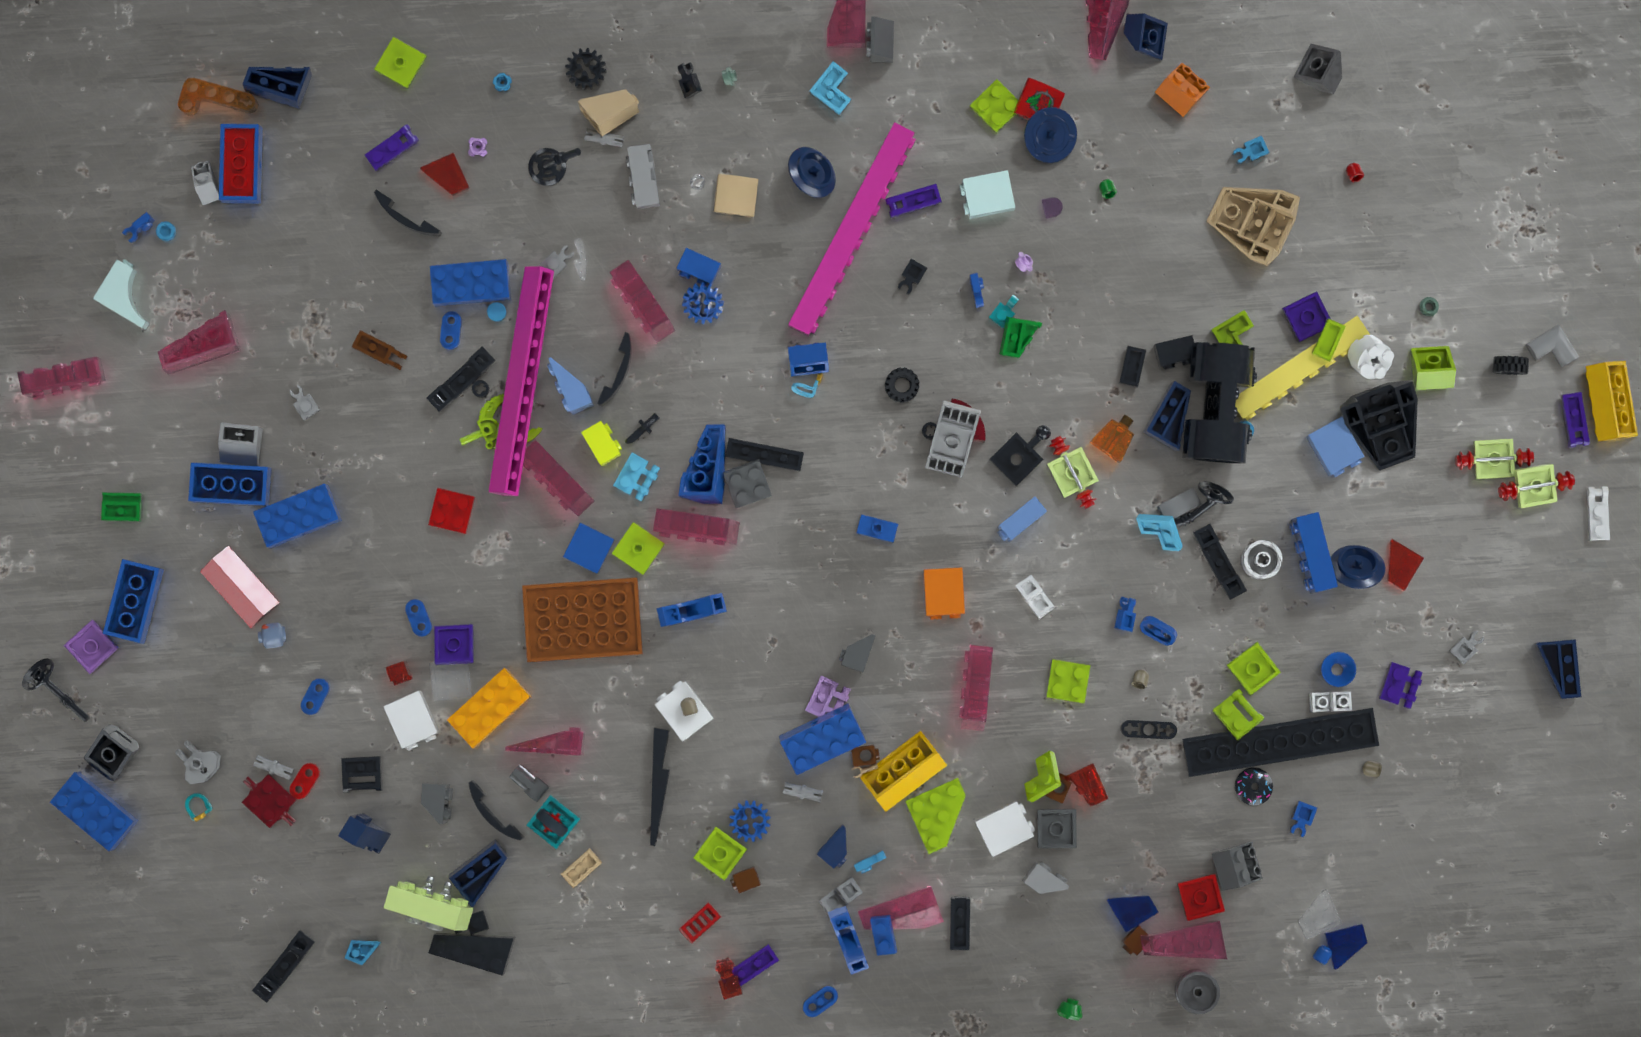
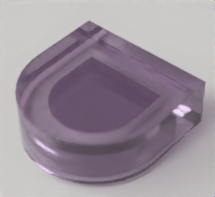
(1052, 207)

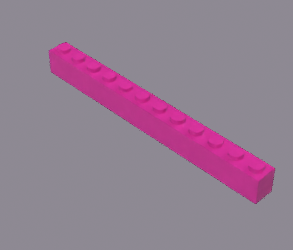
(851, 230)
(521, 381)

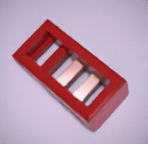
(688, 935)

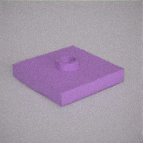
(91, 646)

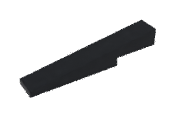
(659, 781)

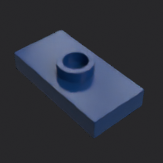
(877, 528)

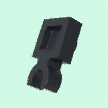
(913, 273)

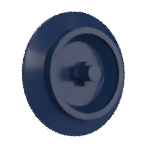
(1050, 134)
(812, 172)
(1358, 566)

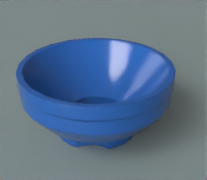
(1348, 669)

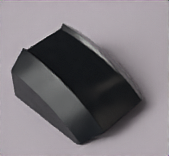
(111, 752)

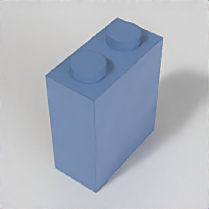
(1335, 447)
(1021, 519)

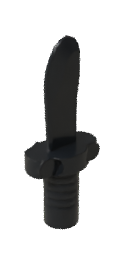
(645, 426)

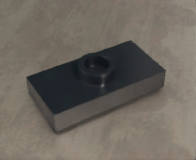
(1132, 366)

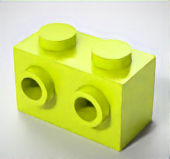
(601, 443)

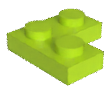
(1230, 329)
(1047, 778)

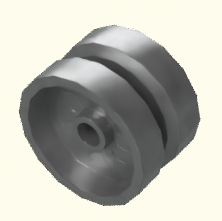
(1207, 997)

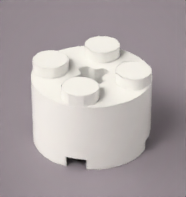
(1370, 357)
(1265, 549)

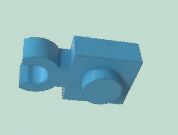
(1253, 149)
(865, 865)

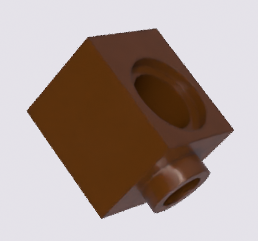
(856, 755)
(1060, 797)
(745, 880)
(1133, 940)

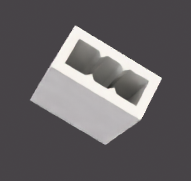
(671, 709)
(411, 720)
(1005, 828)

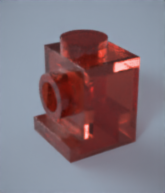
(399, 673)

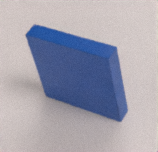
(588, 548)

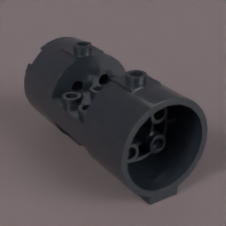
(1222, 370)

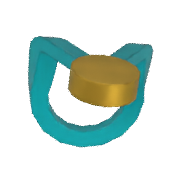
(207, 804)

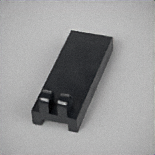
(960, 923)

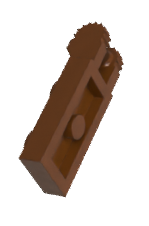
(377, 349)

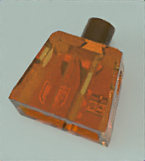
(1114, 438)

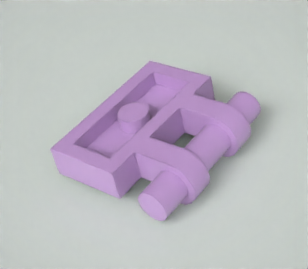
(822, 696)

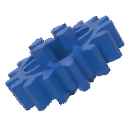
(710, 310)
(759, 827)

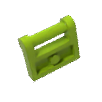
(1233, 718)

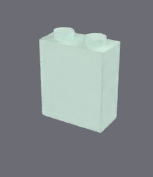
(987, 194)

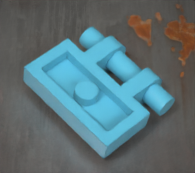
(631, 474)

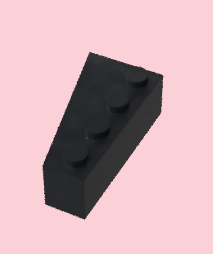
(478, 951)

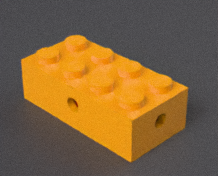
(489, 708)

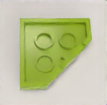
(937, 813)

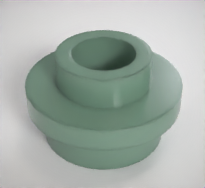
(729, 76)
(1429, 300)

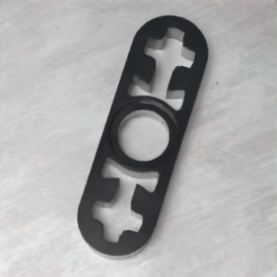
(1134, 723)

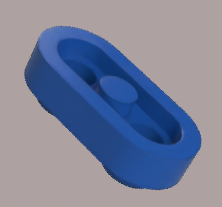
(452, 330)
(418, 617)
(1158, 630)
(315, 697)
(820, 1001)

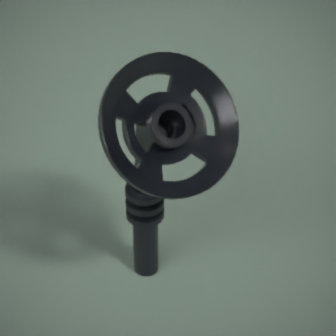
(550, 165)
(1213, 496)
(43, 679)

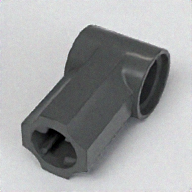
(532, 785)

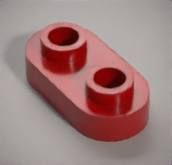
(304, 781)

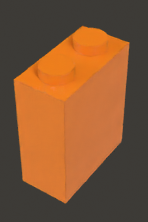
(944, 592)

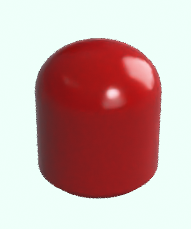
(1354, 169)

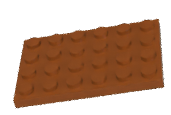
(582, 619)

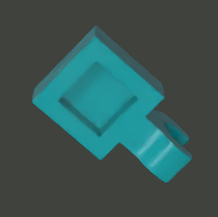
(1001, 311)

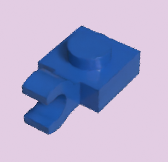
(141, 224)
(1125, 617)

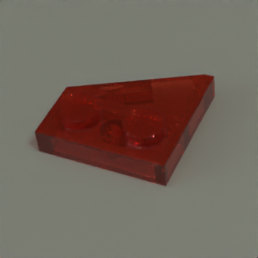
(447, 174)
(1402, 564)
(1088, 784)

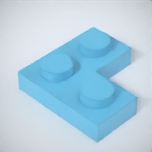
(826, 88)
(1163, 527)

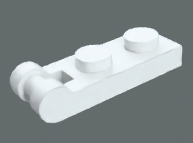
(1598, 514)

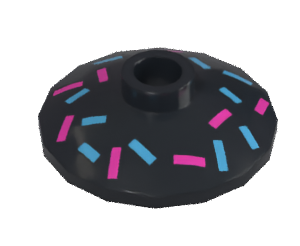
(1246, 793)

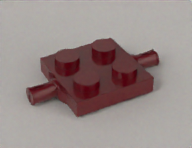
(269, 801)

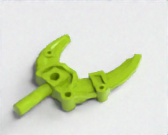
(490, 426)

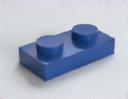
(883, 935)

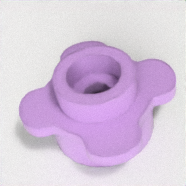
(482, 149)
(1024, 262)

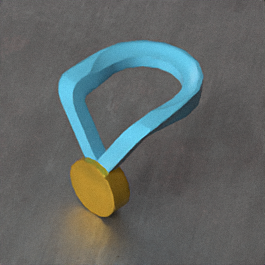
(810, 395)

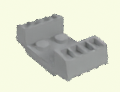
(953, 439)

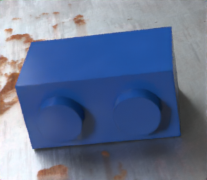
(698, 267)
(808, 359)

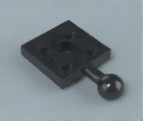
(1019, 446)

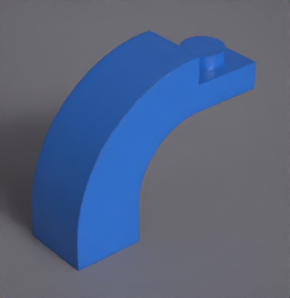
(691, 610)
(848, 940)

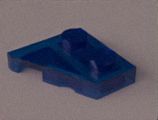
(1132, 910)
(1345, 943)

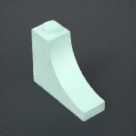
(117, 292)

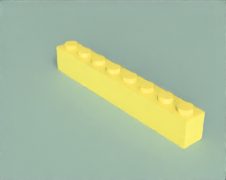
(1294, 372)

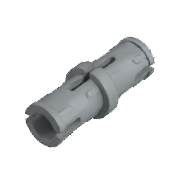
(608, 138)
(273, 767)
(802, 792)

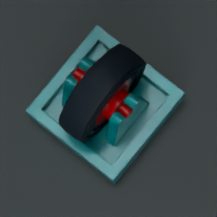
(553, 822)

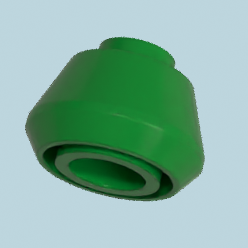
(1070, 1009)

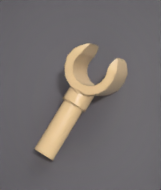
(865, 769)

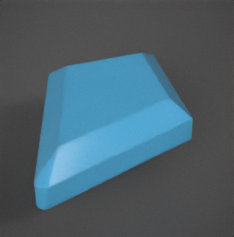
(361, 950)

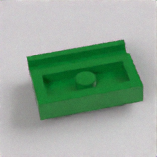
(121, 507)

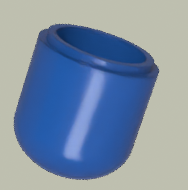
(1323, 954)

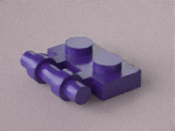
(1395, 682)

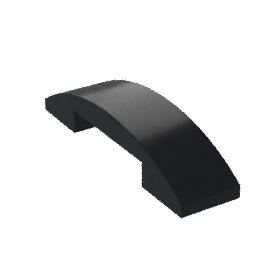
(425, 228)
(461, 379)
(607, 392)
(1219, 562)
(477, 794)
(283, 966)

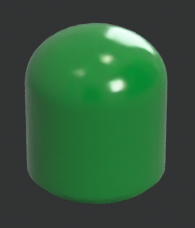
(1106, 186)

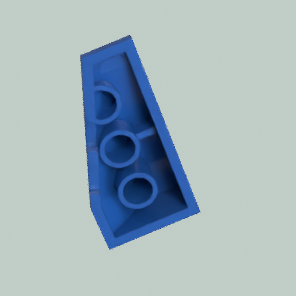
(704, 476)

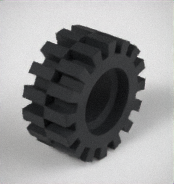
(1510, 365)
(902, 396)

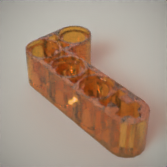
(219, 98)

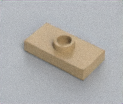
(581, 868)

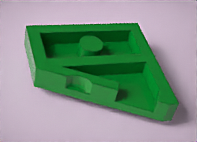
(1017, 336)

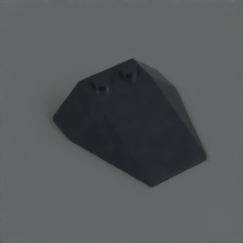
(1384, 422)

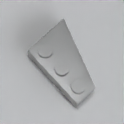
(642, 176)

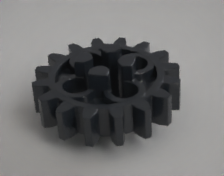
(584, 79)

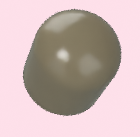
(1141, 677)
(688, 706)
(1372, 769)

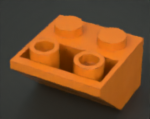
(1182, 89)

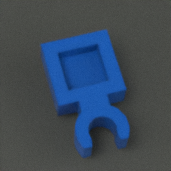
(977, 285)
(1303, 815)

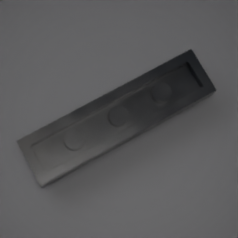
(766, 454)

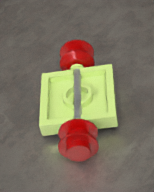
(1494, 459)
(1072, 472)
(1536, 485)

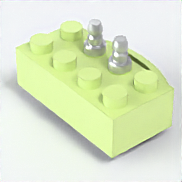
(435, 909)

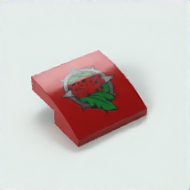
(1036, 97)

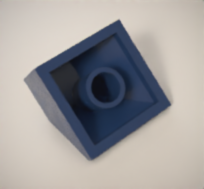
(1146, 34)
(835, 849)

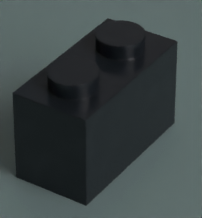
(1174, 352)

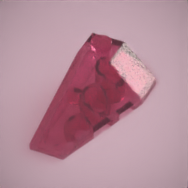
(1104, 21)
(847, 25)
(563, 742)
(907, 911)

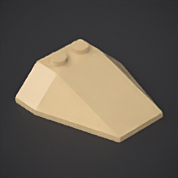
(1255, 220)

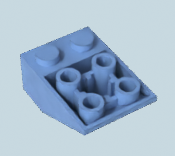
(575, 393)

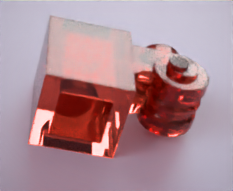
(729, 983)

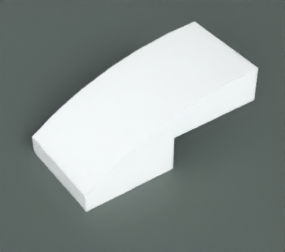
(1035, 596)

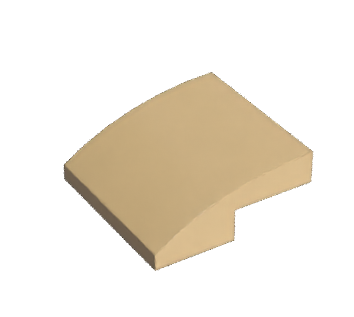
(735, 195)

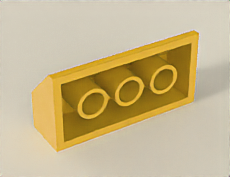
(1611, 400)
(903, 771)

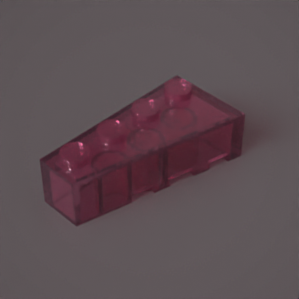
(642, 301)
(201, 345)
(62, 378)
(556, 479)
(696, 526)
(976, 687)
(1190, 941)

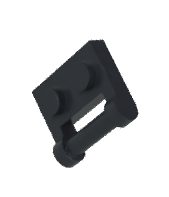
(361, 767)

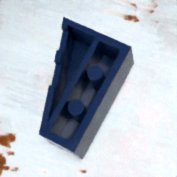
(278, 84)
(1169, 417)
(1562, 666)
(362, 833)
(477, 872)

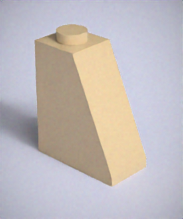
(609, 110)

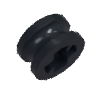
(483, 393)
(924, 430)

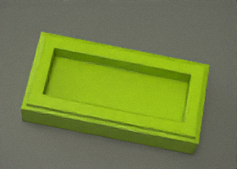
(1328, 340)

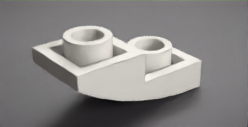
(1330, 701)

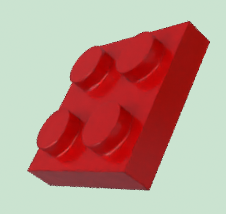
(451, 510)
(1201, 897)

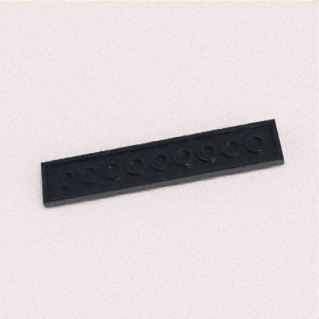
(1281, 742)

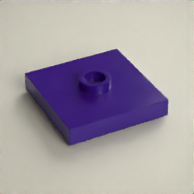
(1306, 316)
(454, 644)

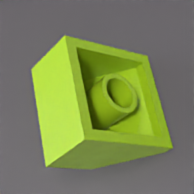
(1433, 368)

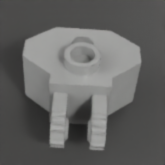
(197, 762)

